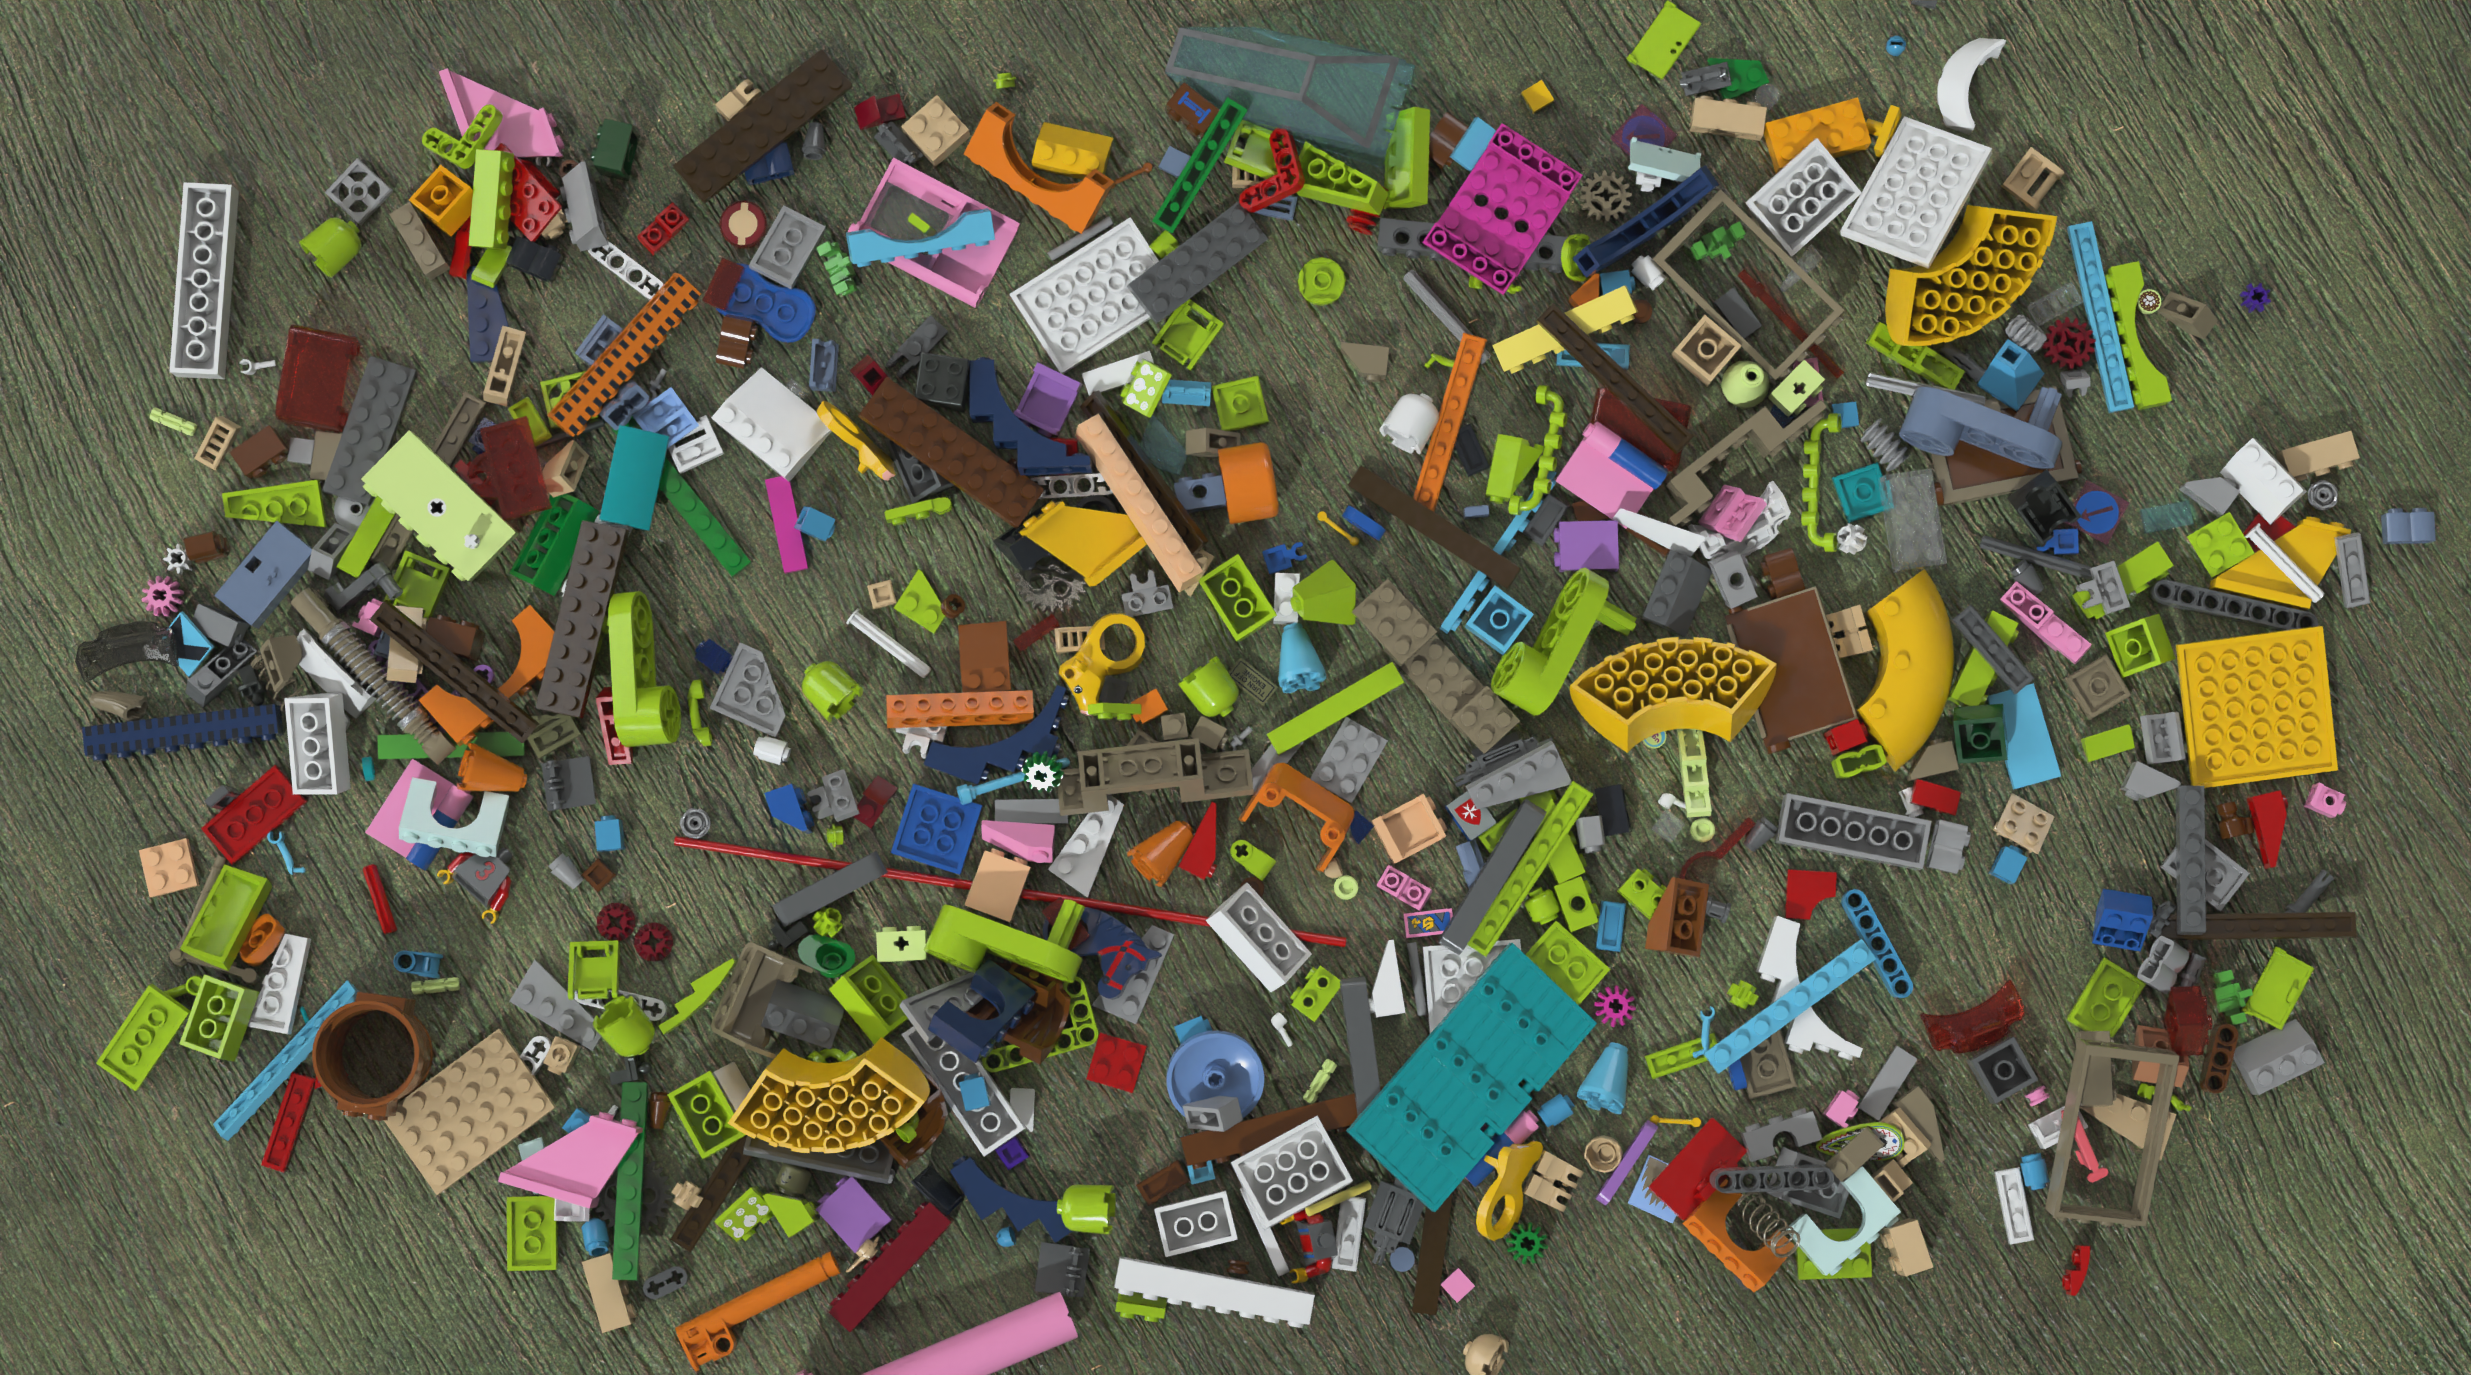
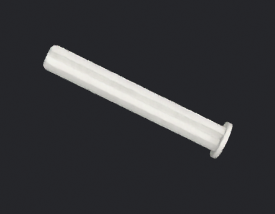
(2283, 561)
(889, 643)

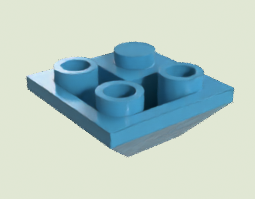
(2011, 375)

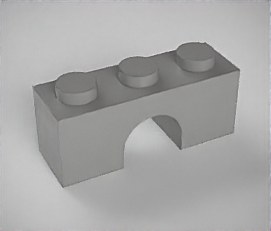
(1760, 1139)

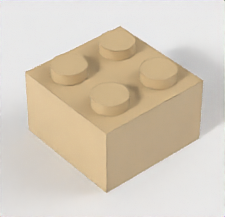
(936, 131)
(1706, 350)
(1906, 1247)

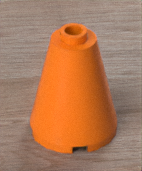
(489, 772)
(1162, 851)

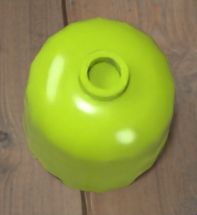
(332, 244)
(830, 689)
(1211, 689)
(625, 1027)
(1088, 1208)

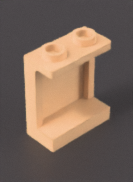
(1410, 828)
(998, 885)

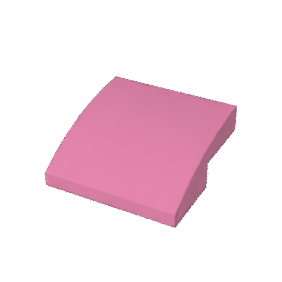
(1732, 513)

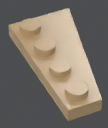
(2129, 1119)

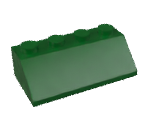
(552, 543)

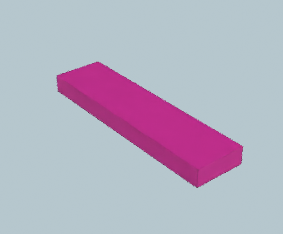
(785, 518)

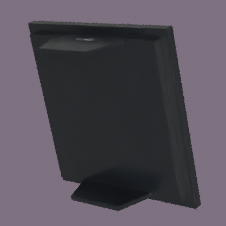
(937, 1190)

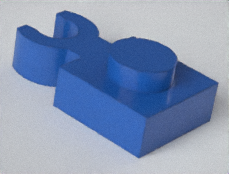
(2064, 542)
(1279, 558)

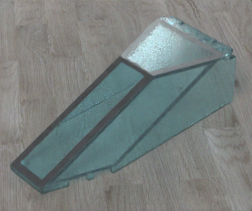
(1289, 82)

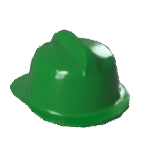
(826, 955)

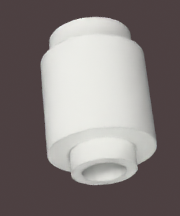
(1648, 272)
(772, 750)

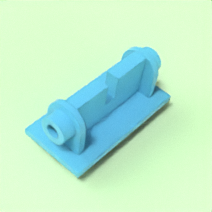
(1187, 393)

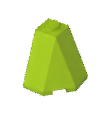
(1509, 466)
(1326, 596)

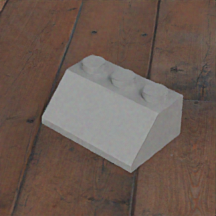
(583, 208)
(2276, 1057)

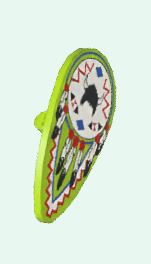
(1886, 1133)

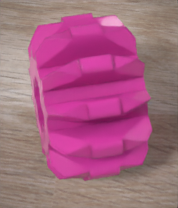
(1621, 1000)

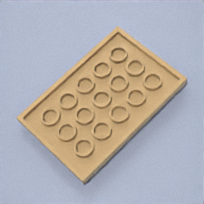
(469, 1111)

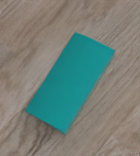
(634, 478)

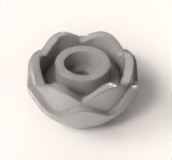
(2330, 495)
(688, 819)

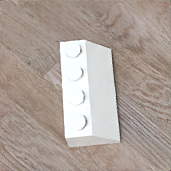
(317, 744)
(1259, 937)

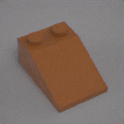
(984, 657)
(1679, 919)

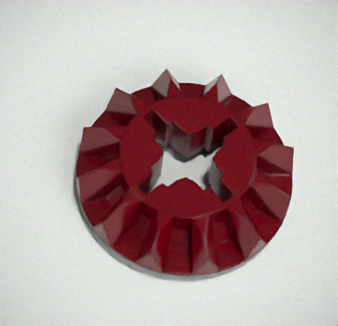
(627, 921)
(662, 948)

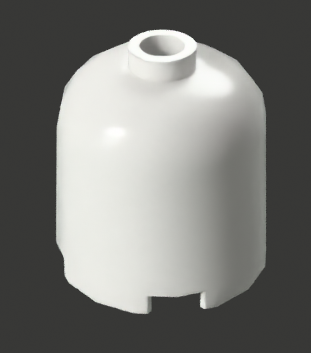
(1411, 422)

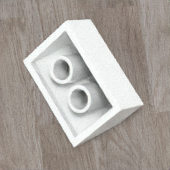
(2263, 480)

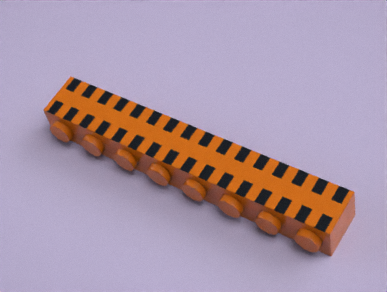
(624, 354)

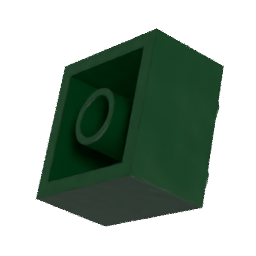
(615, 149)
(1980, 733)

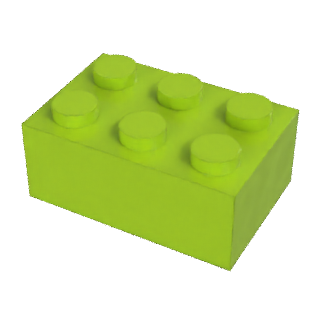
(219, 1018)

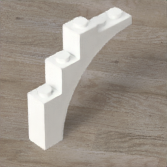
(1779, 963)

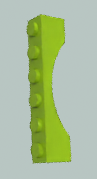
(2149, 385)

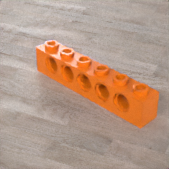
(959, 709)

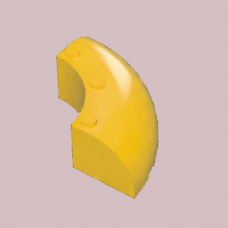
(1970, 279)
(1912, 669)
(1672, 688)
(832, 1104)

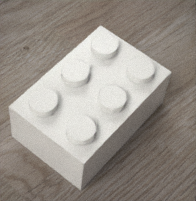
(1195, 1223)

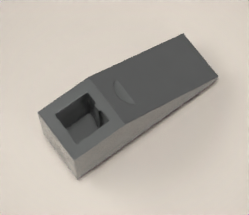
(219, 672)

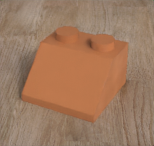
(2149, 1071)

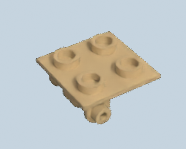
(2024, 824)

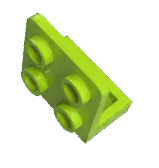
(1136, 1304)

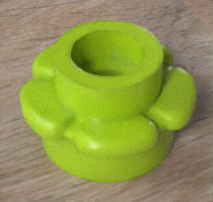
(1004, 80)
(835, 835)

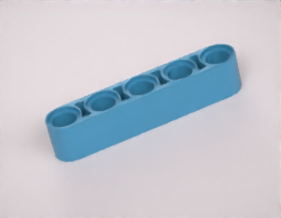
(1887, 950)

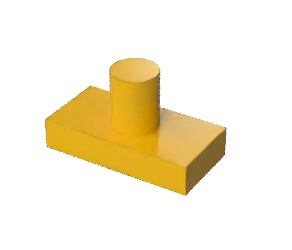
(1884, 130)

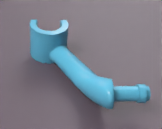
(286, 854)
(1705, 1032)

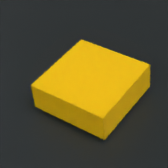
(1537, 96)

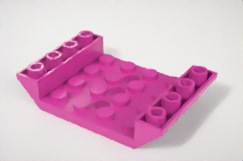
(1512, 177)

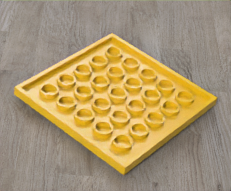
(2257, 707)

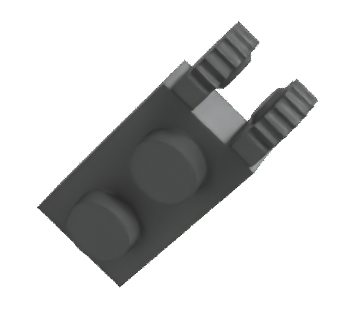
(922, 340)

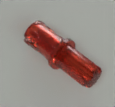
(1036, 632)

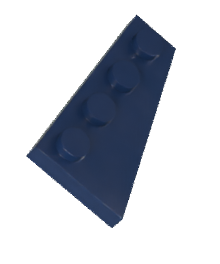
(485, 319)

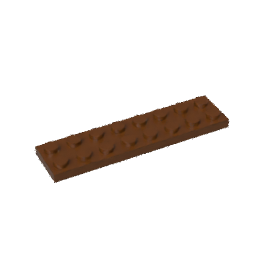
(951, 452)

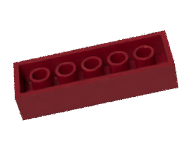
(888, 1269)

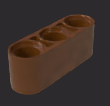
(2227, 1049)

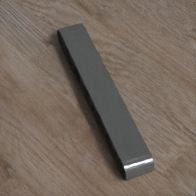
(2221, 603)
(1492, 877)
(1360, 1041)

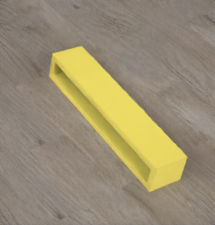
(1589, 317)

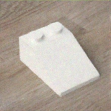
(1387, 991)

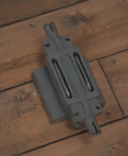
(1500, 754)
(1392, 1217)

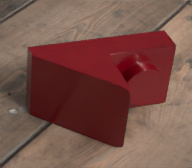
(879, 111)
(875, 801)

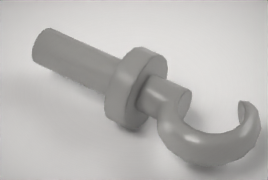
(656, 383)
(1238, 739)

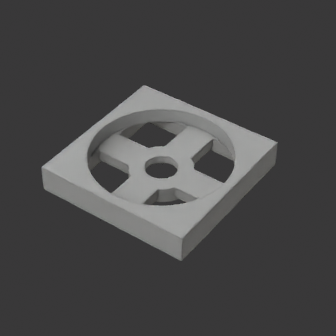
(366, 183)

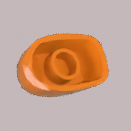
(261, 940)

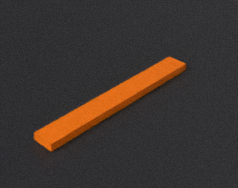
(1450, 420)

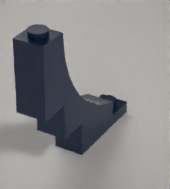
(1034, 452)
(989, 1196)

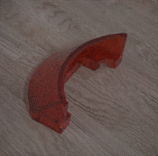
(1977, 1026)

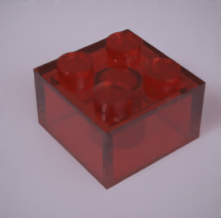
(2187, 1020)

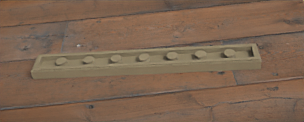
(447, 448)

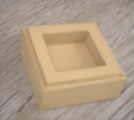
(882, 594)

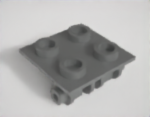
(568, 783)
(1062, 1269)

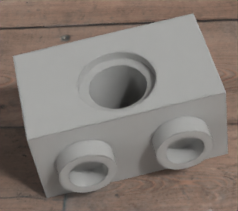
(1723, 568)

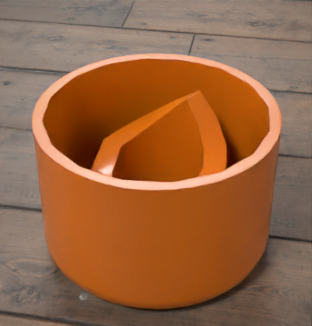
(1248, 482)

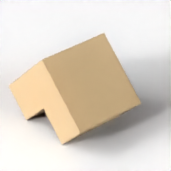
(1892, 1179)

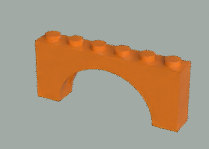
(995, 151)
(464, 719)

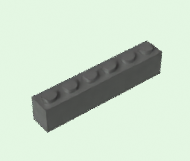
(2190, 860)

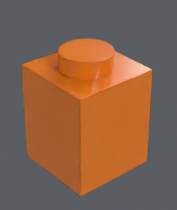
(1151, 707)

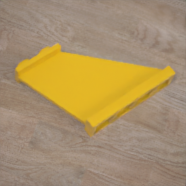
(1085, 538)
(2259, 578)

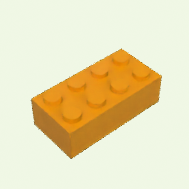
(1837, 126)

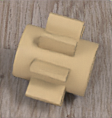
(687, 1195)

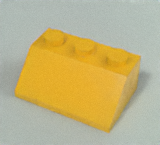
(1070, 151)

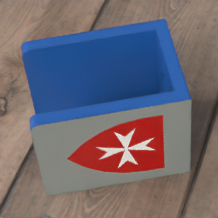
(1468, 818)

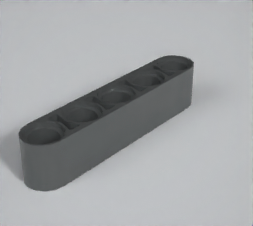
(829, 888)
(1782, 1183)

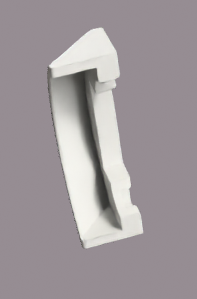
(1956, 79)
(1758, 536)
(332, 675)

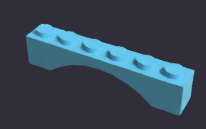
(968, 229)

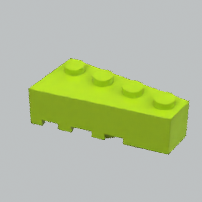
(1337, 183)

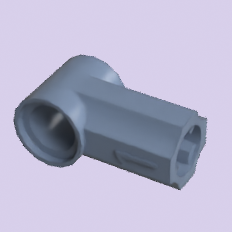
(1470, 860)

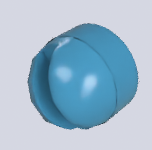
(1895, 50)
(1006, 1237)

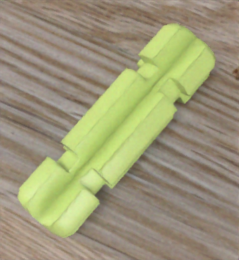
(173, 421)
(435, 985)
(1320, 1081)

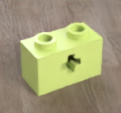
(1804, 376)
(889, 952)

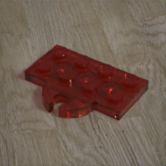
(511, 469)

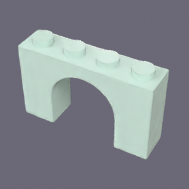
(479, 837)
(1876, 1213)

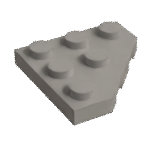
(750, 693)

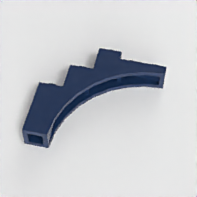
(1646, 224)
(972, 762)

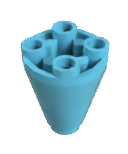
(1299, 661)
(1607, 1080)

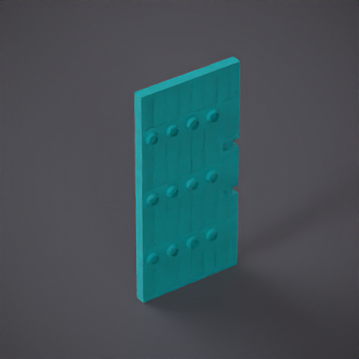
(1468, 1076)

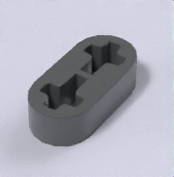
(662, 1277)

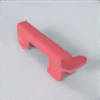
(2086, 1154)

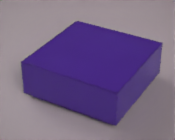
(1012, 1153)

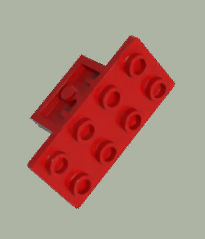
(532, 199)
(1687, 1177)

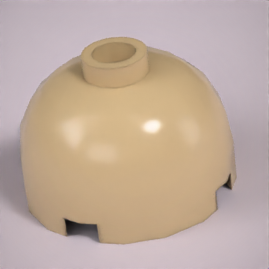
(1485, 1354)

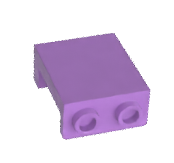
(1047, 400)
(1587, 545)
(853, 1213)

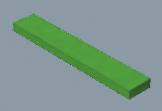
(407, 747)

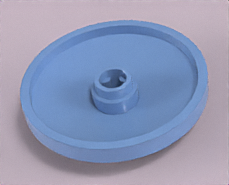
(1215, 1066)

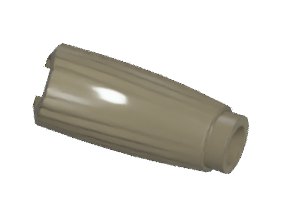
(124, 705)

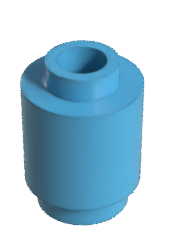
(1556, 1110)
(2034, 1171)
(595, 1237)

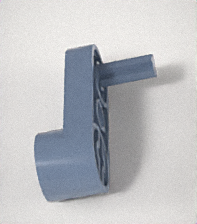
(1941, 419)

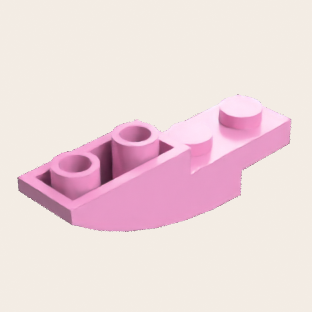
(2044, 623)

